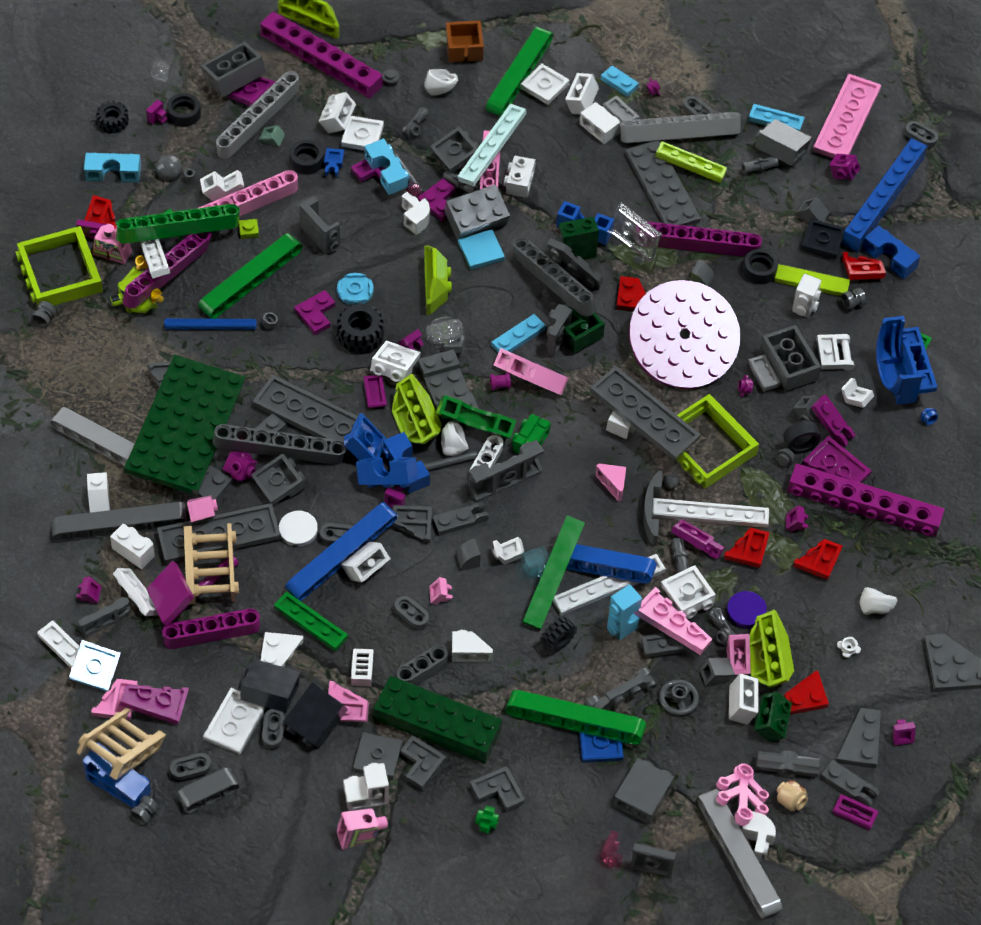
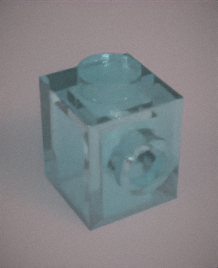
(535, 561)

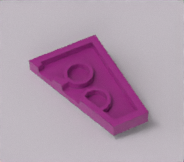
(836, 460)
(156, 702)

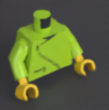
(149, 303)

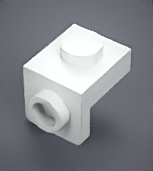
(856, 395)
(508, 551)

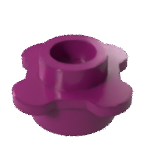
(653, 87)
(745, 386)

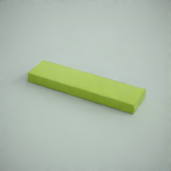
(691, 162)
(829, 284)

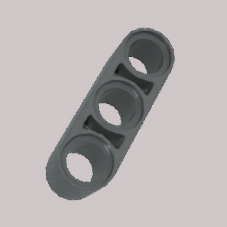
(426, 660)
(207, 790)

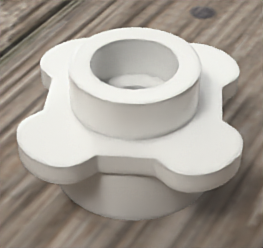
(851, 642)

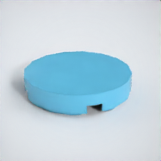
(355, 289)

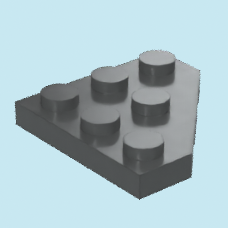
(573, 265)
(951, 664)

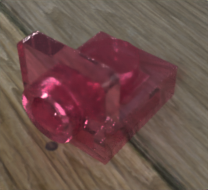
(609, 852)

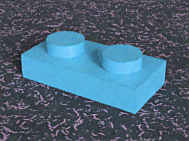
(619, 81)

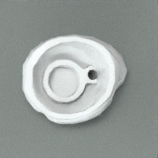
(440, 81)
(453, 439)
(876, 602)

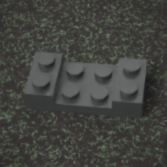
(443, 377)
(489, 481)

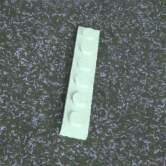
(492, 145)

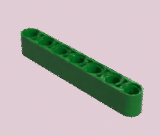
(519, 71)
(177, 223)
(250, 276)
(576, 717)

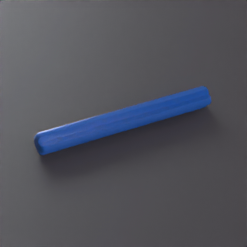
(210, 324)

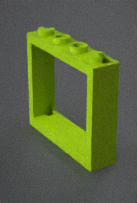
(64, 293)
(731, 427)

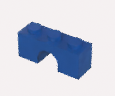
(573, 212)
(882, 242)
(400, 446)
(372, 472)

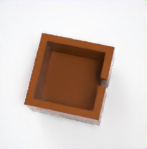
(464, 41)

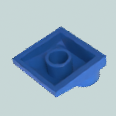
(364, 439)

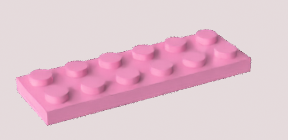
(847, 116)

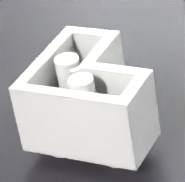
(367, 790)

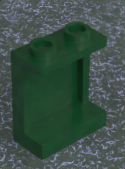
(581, 237)

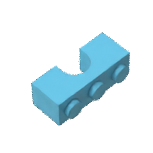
(381, 155)
(99, 164)
(621, 612)

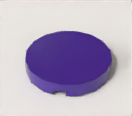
(744, 608)

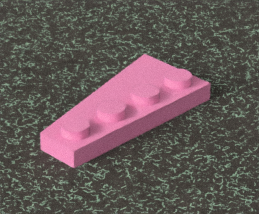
(662, 615)

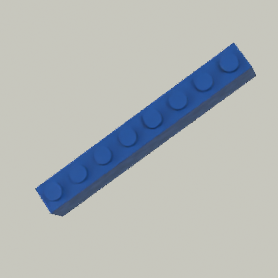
(884, 195)

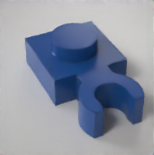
(333, 160)

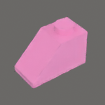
(202, 508)

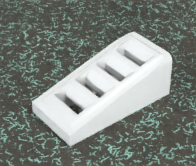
(362, 680)

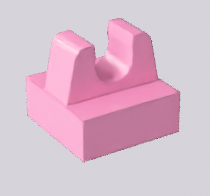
(439, 591)

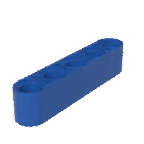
(612, 564)

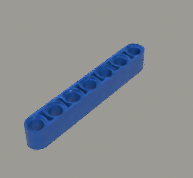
(342, 549)

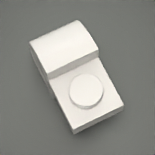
(217, 187)
(417, 213)
(762, 831)

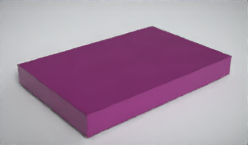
(170, 593)

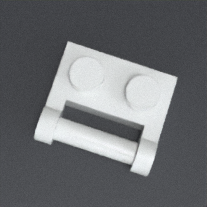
(829, 353)

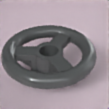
(681, 688)

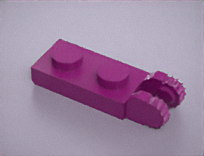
(832, 420)

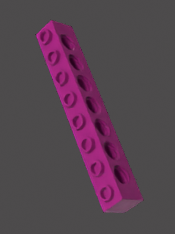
(321, 54)
(874, 498)

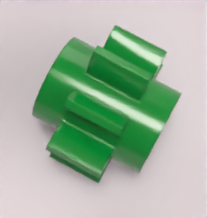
(487, 819)

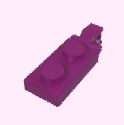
(697, 538)

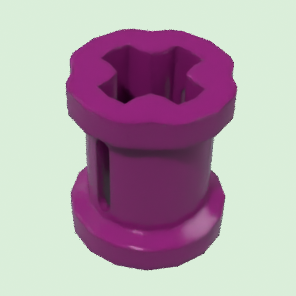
(500, 381)

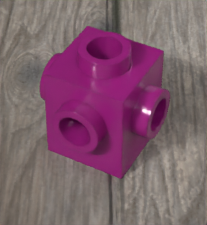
(844, 166)
(240, 465)

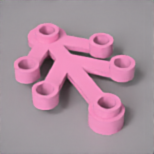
(743, 774)

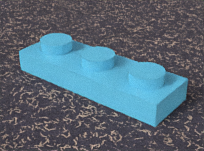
(765, 115)
(519, 334)

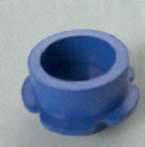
(929, 416)

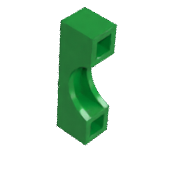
(475, 418)

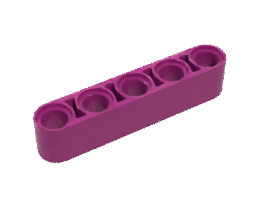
(219, 622)

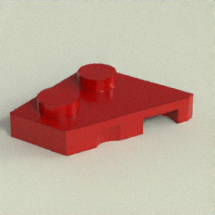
(100, 211)

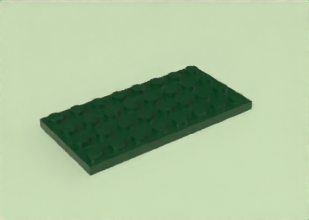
(180, 426)

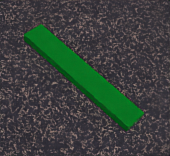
(553, 572)

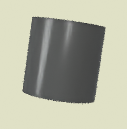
(189, 176)

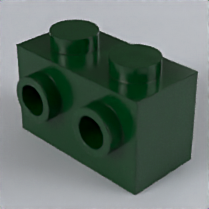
(773, 716)

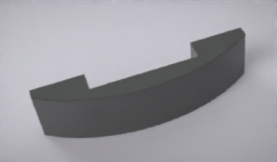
(652, 525)

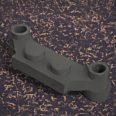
(617, 695)

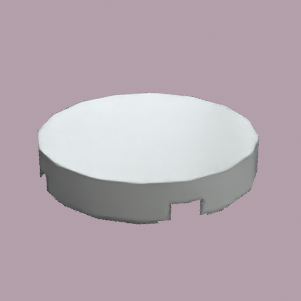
(298, 528)

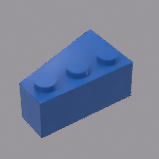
(128, 788)

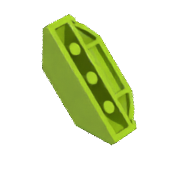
(311, 13)
(436, 279)
(415, 411)
(770, 651)

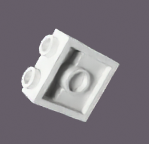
(394, 361)
(689, 591)

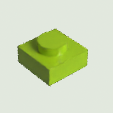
(248, 228)

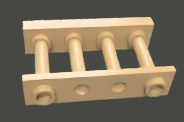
(193, 556)
(129, 758)

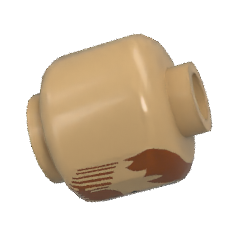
(792, 795)

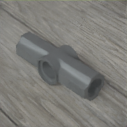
(787, 764)

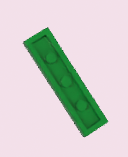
(311, 621)

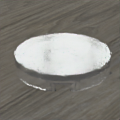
(444, 330)

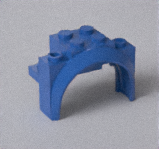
(906, 370)

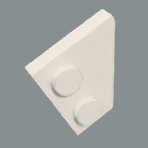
(279, 647)

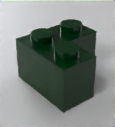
(583, 331)

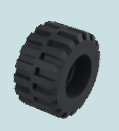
(360, 339)

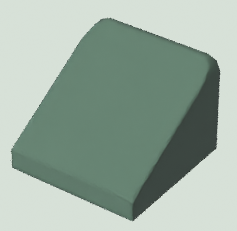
(272, 136)

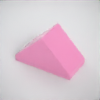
(612, 478)
(739, 653)

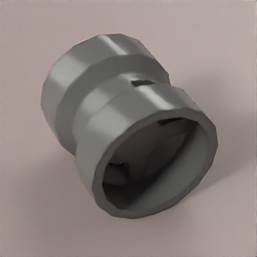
(854, 298)
(43, 314)
(144, 810)

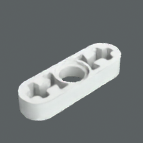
(486, 451)

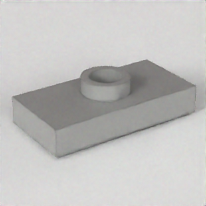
(620, 110)
(764, 372)

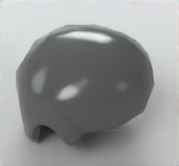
(168, 167)

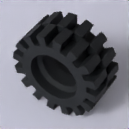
(112, 109)
(558, 634)

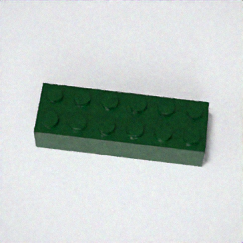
(437, 719)

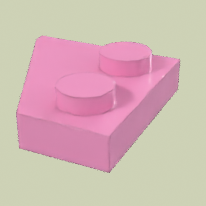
(111, 700)
(355, 704)

